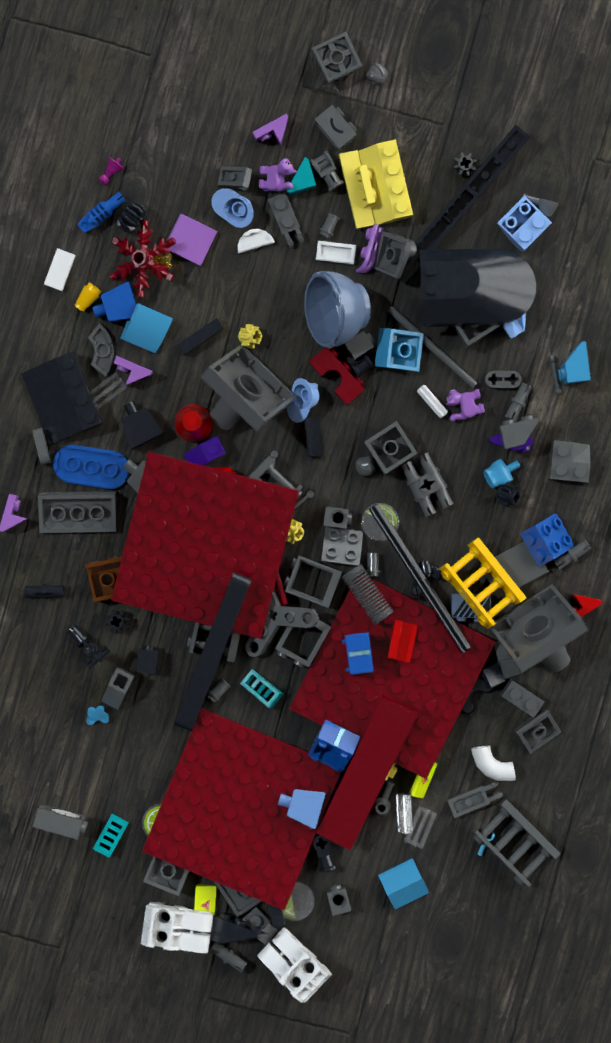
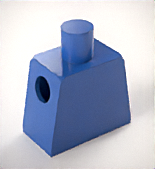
(117, 304)

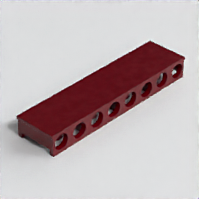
(367, 772)

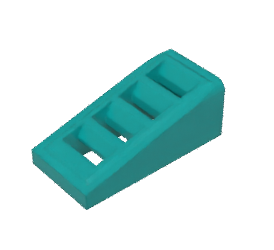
(278, 694)
(102, 850)

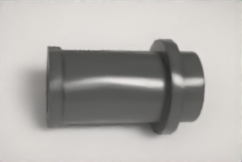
(329, 225)
(373, 564)
(218, 690)

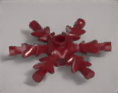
(138, 256)

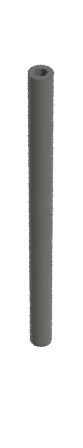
(432, 347)

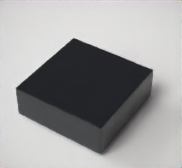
(492, 676)

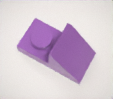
(277, 127)
(137, 372)
(10, 520)

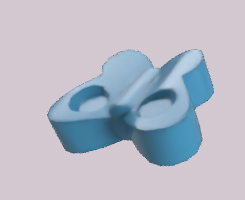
(96, 714)

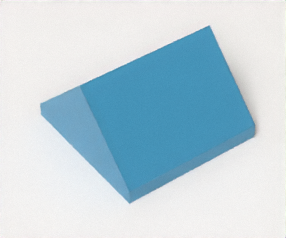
(403, 883)

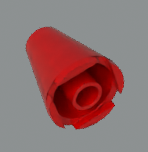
(193, 423)

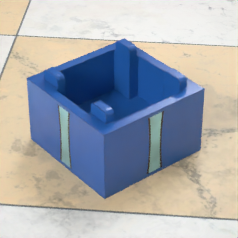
(358, 653)
(333, 746)

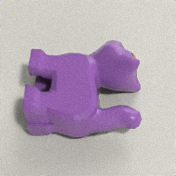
(275, 176)
(467, 404)

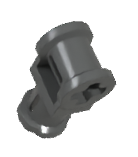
(326, 169)

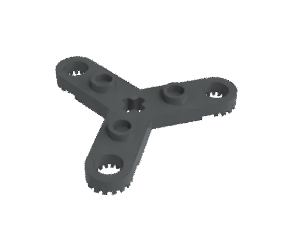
(285, 617)

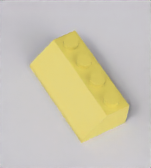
(389, 182)

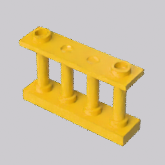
(491, 566)

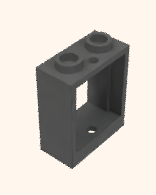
(330, 589)
(283, 652)

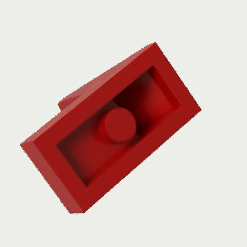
(586, 604)

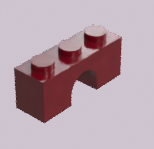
(327, 361)

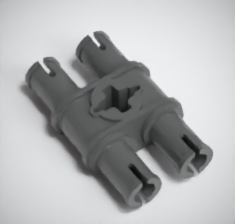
(431, 474)

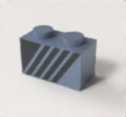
(462, 610)

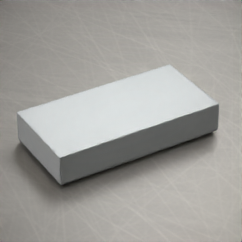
(335, 252)
(59, 269)

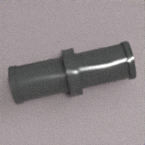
(518, 402)
(572, 554)
(228, 956)

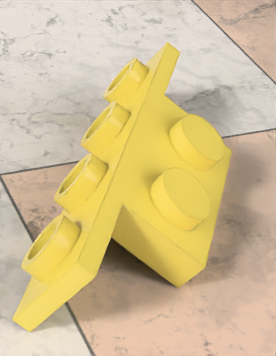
(359, 188)

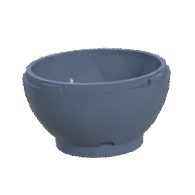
(335, 308)

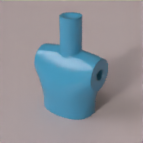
(499, 473)

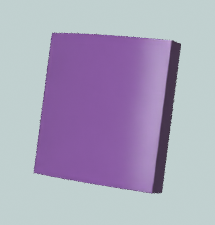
(192, 239)

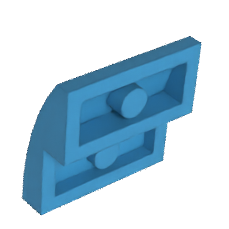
(146, 328)

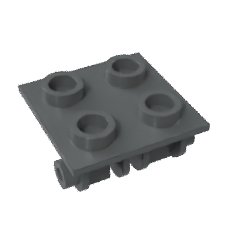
(342, 546)

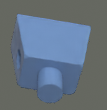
(303, 806)

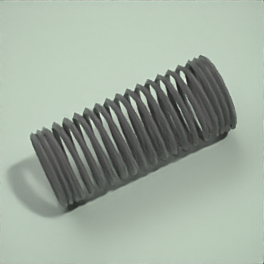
(351, 575)

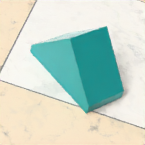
(303, 179)

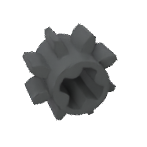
(467, 159)

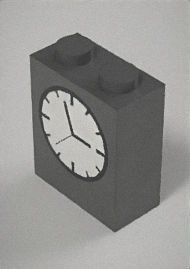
(60, 821)

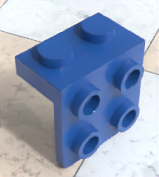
(547, 539)

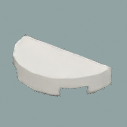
(254, 239)

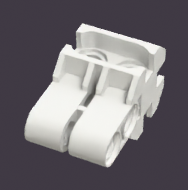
(177, 937)
(286, 970)

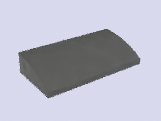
(77, 512)

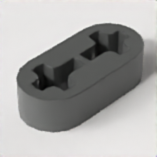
(503, 384)
(41, 445)

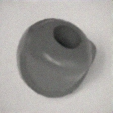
(377, 74)
(365, 466)

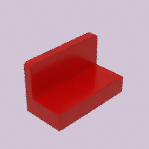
(402, 641)

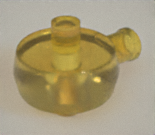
(165, 259)

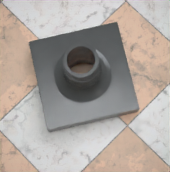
(245, 390)
(539, 631)

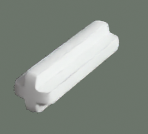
(432, 401)

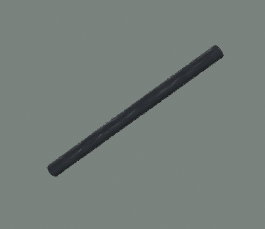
(419, 578)

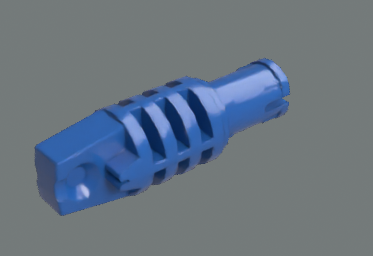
(100, 213)

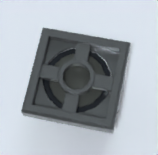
(337, 58)

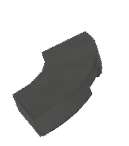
(103, 350)

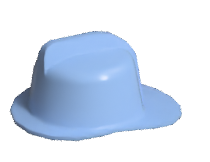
(233, 207)
(306, 398)

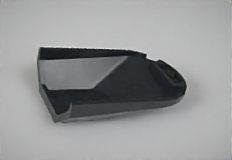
(474, 287)

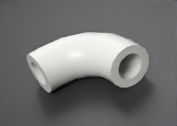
(490, 766)

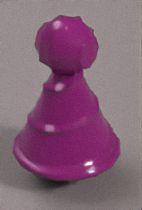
(112, 168)

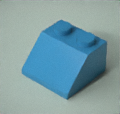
(399, 349)
(575, 367)

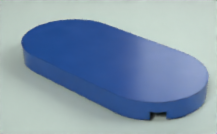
(90, 467)

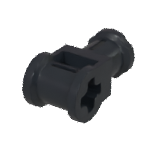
(324, 854)

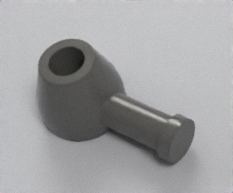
(545, 206)
(383, 800)

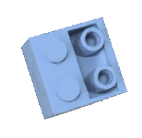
(524, 224)

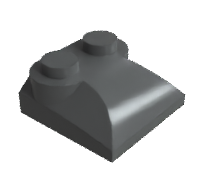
(393, 254)
(166, 876)

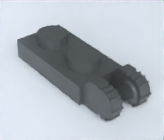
(285, 217)
(472, 799)

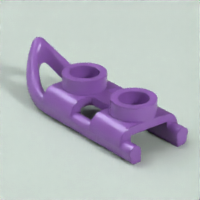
(368, 252)

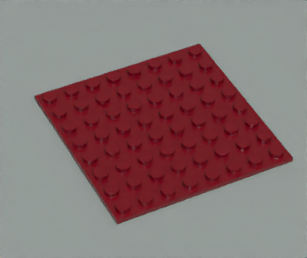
(194, 532)
(431, 683)
(226, 814)

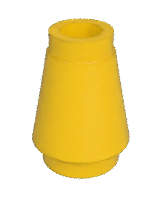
(87, 296)

